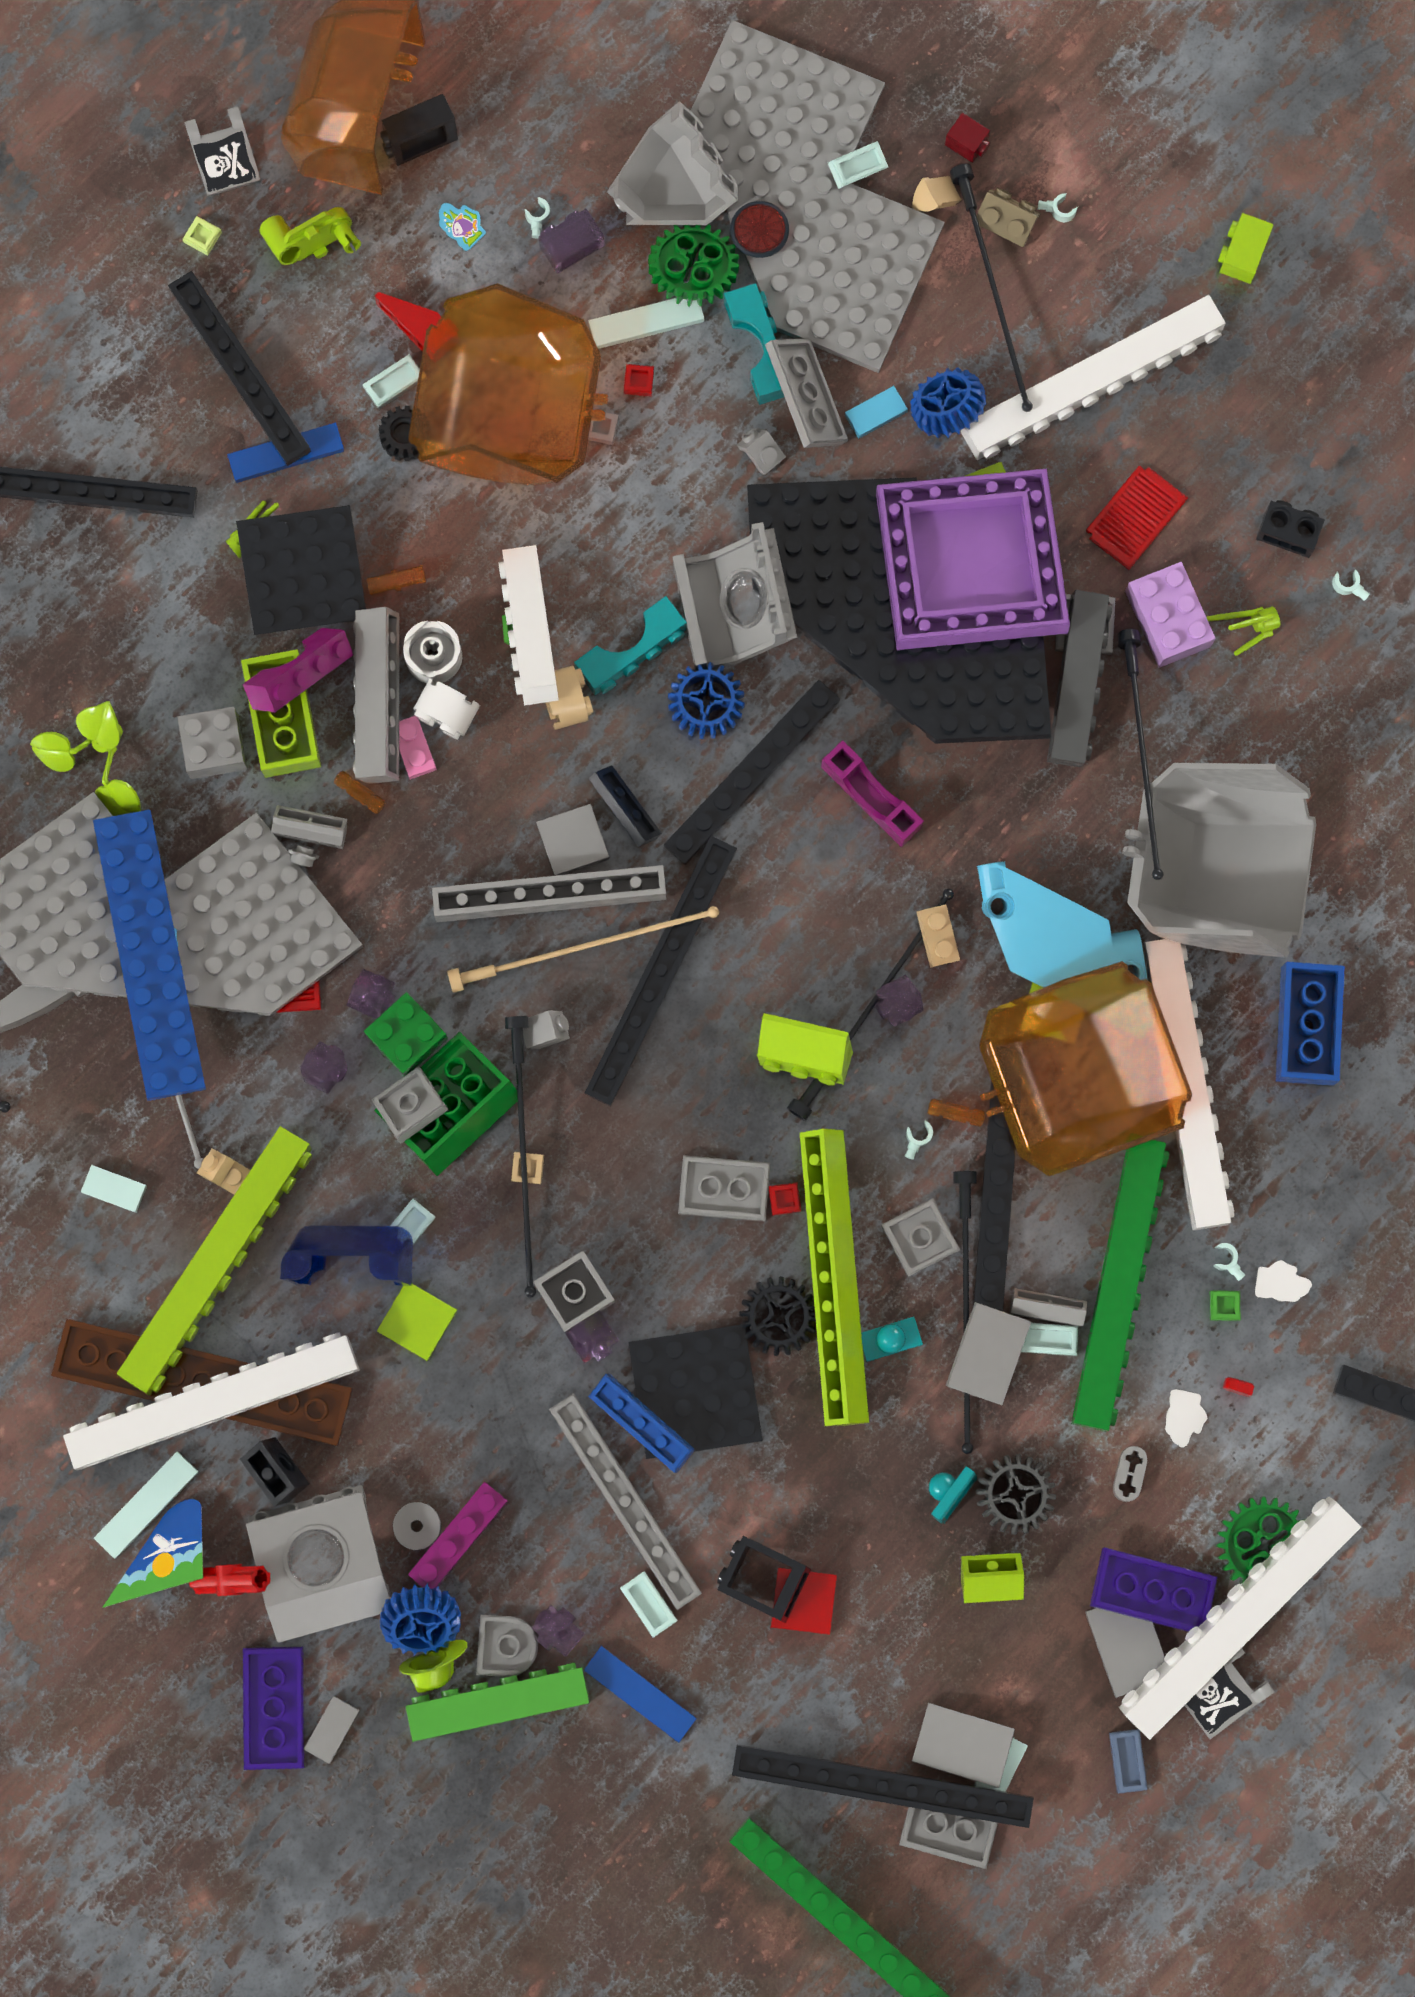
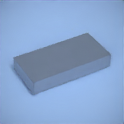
(1128, 1761)

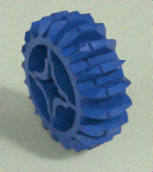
(948, 402)
(719, 702)
(420, 1619)

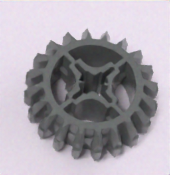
(1040, 1488)

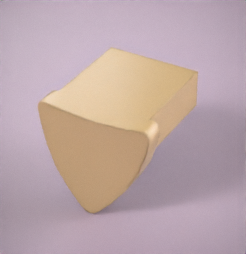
(935, 194)

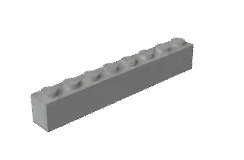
(549, 893)

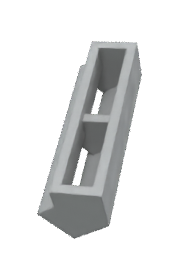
(309, 827)
(1048, 1307)

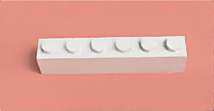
(530, 625)

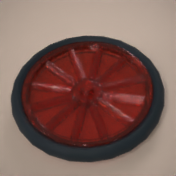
(759, 229)

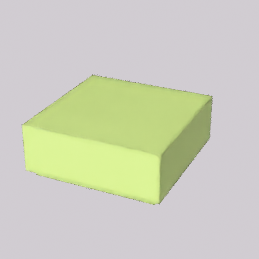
(202, 235)

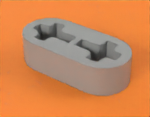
(1137, 1475)

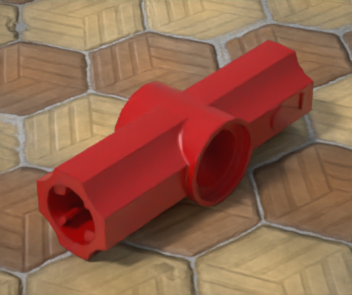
(232, 1580)

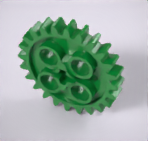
(717, 272)
(1251, 1520)

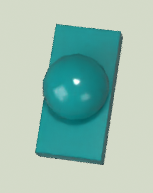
(890, 1339)
(950, 1492)

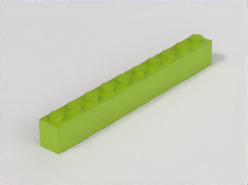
(215, 1261)
(834, 1277)

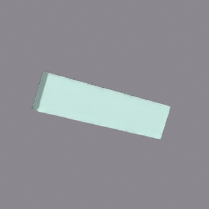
(644, 322)
(146, 1505)

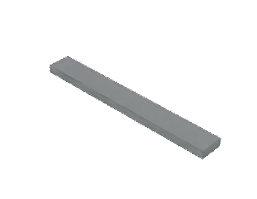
(625, 1501)

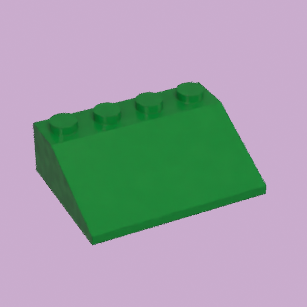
(474, 1097)

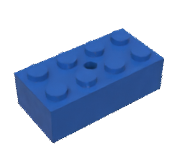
(1316, 996)

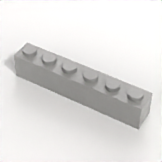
(376, 695)

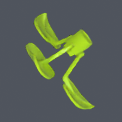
(103, 731)

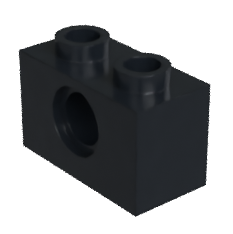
(274, 1471)

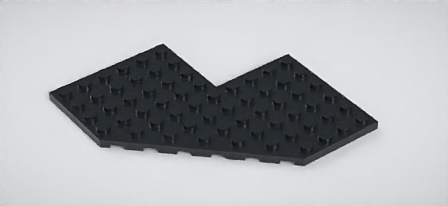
(842, 604)

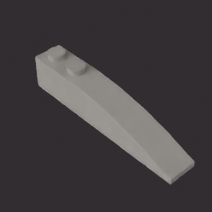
(29, 1003)

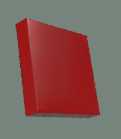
(814, 1605)

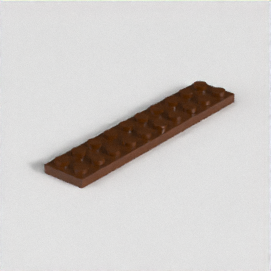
(96, 1353)

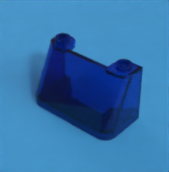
(387, 1247)

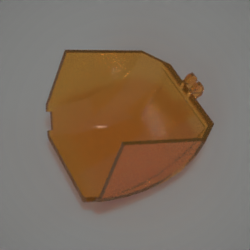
(344, 87)
(506, 389)
(1084, 1069)

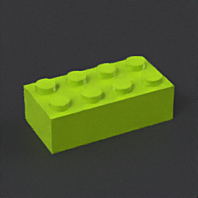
(283, 737)

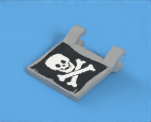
(224, 156)
(1225, 1699)

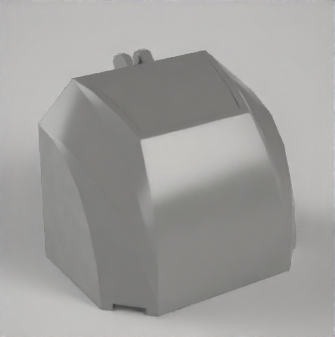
(1230, 855)

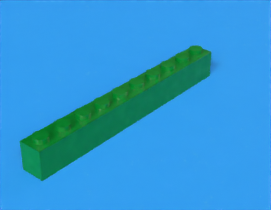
(1118, 1286)
(833, 1912)

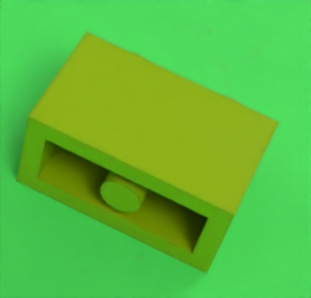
(1246, 247)
(992, 1577)

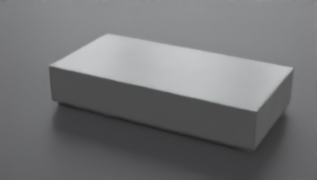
(331, 1729)

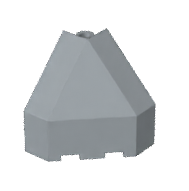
(674, 175)

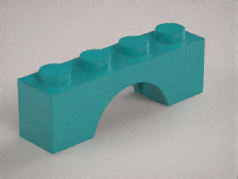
(748, 312)
(604, 667)

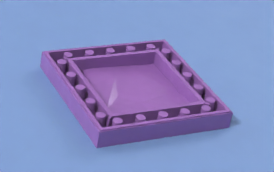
(972, 559)

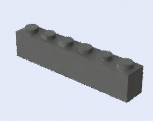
(1078, 679)

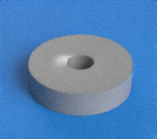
(403, 1526)

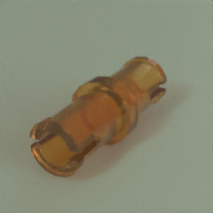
(396, 580)

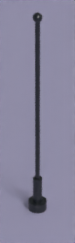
(961, 176)
(1130, 640)
(516, 1024)
(800, 1108)
(965, 1179)

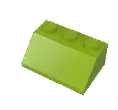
(804, 1049)

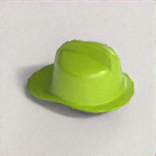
(434, 1669)

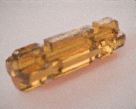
(359, 792)
(956, 1112)

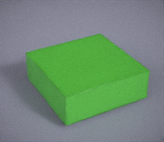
(1225, 1306)

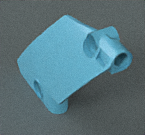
(1050, 935)

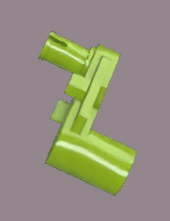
(310, 236)

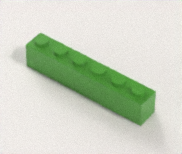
(497, 1703)

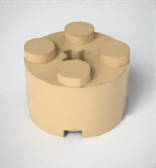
(572, 705)

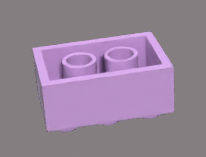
(1170, 614)

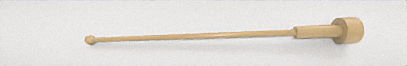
(458, 979)

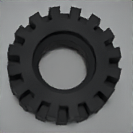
(387, 429)

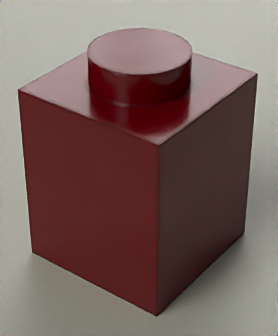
(968, 138)

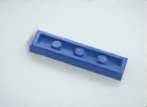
(265, 459)
(641, 1423)
(640, 1694)

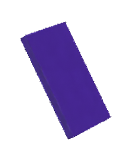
(1152, 1590)
(273, 1708)

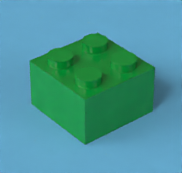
(406, 1034)

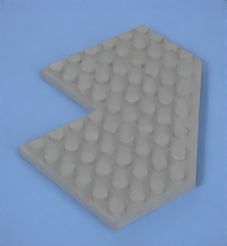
(848, 250)
(242, 913)

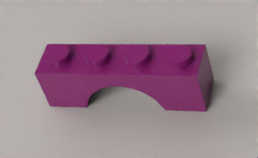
(279, 685)
(884, 808)
(458, 1537)

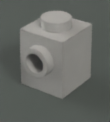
(546, 1029)

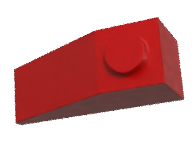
(408, 317)

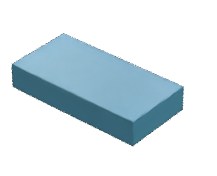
(876, 412)

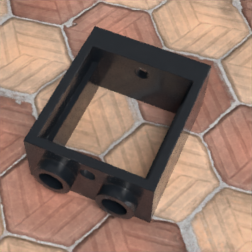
(418, 130)
(789, 1592)

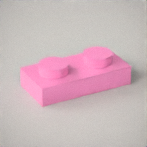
(414, 748)

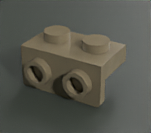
(1007, 216)

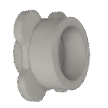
(303, 855)

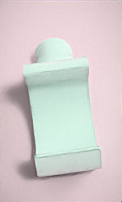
(1051, 206)
(537, 222)
(1356, 589)
(914, 1144)
(1232, 1267)

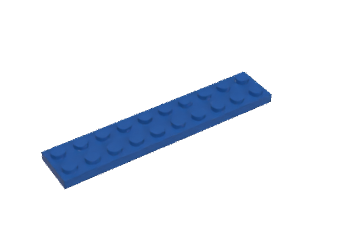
(149, 955)

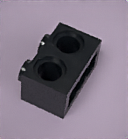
(1288, 535)

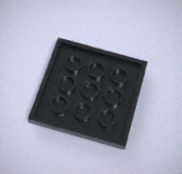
(301, 569)
(699, 1386)

